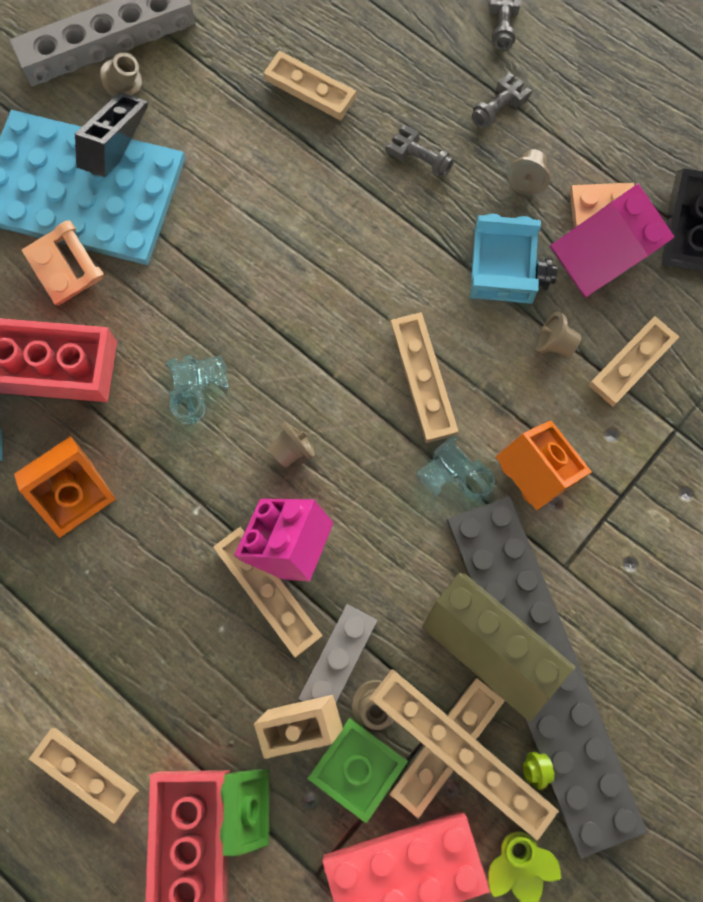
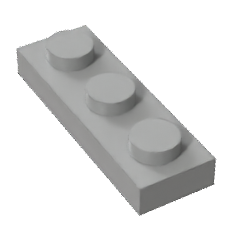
(339, 655)

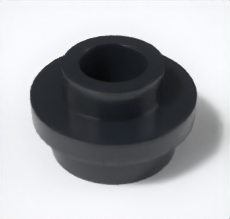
(546, 273)

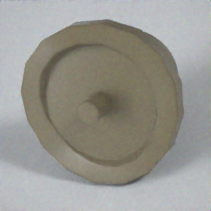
(121, 75)
(529, 173)
(558, 336)
(291, 445)
(366, 711)

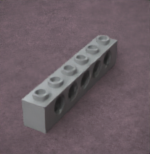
(97, 35)

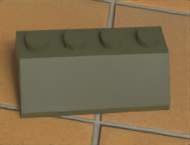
(497, 646)

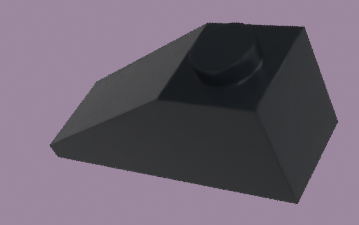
(108, 133)

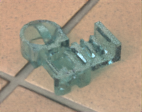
(194, 375)
(454, 463)

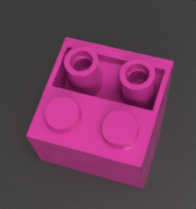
(285, 538)

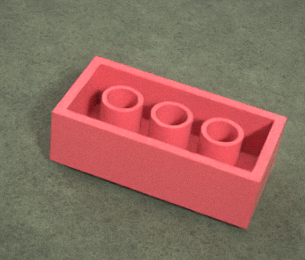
(56, 360)
(184, 838)
(410, 865)

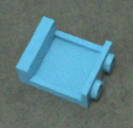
(505, 259)

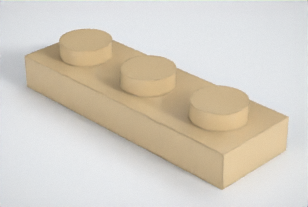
(309, 85)
(633, 361)
(84, 775)

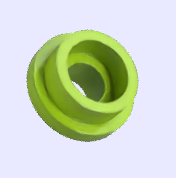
(538, 770)

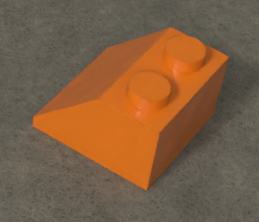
(542, 464)
(64, 487)

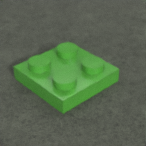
(357, 770)
(245, 811)

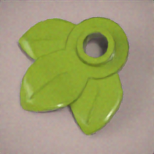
(523, 873)

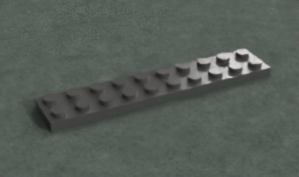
(568, 728)

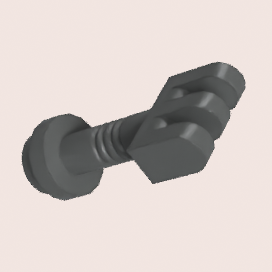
(504, 35)
(484, 114)
(407, 143)

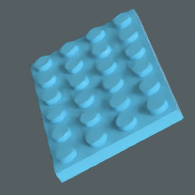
(110, 213)

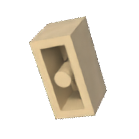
(298, 726)

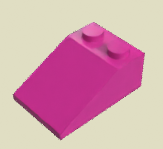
(612, 240)

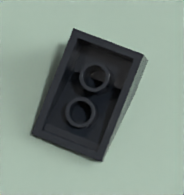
(685, 221)

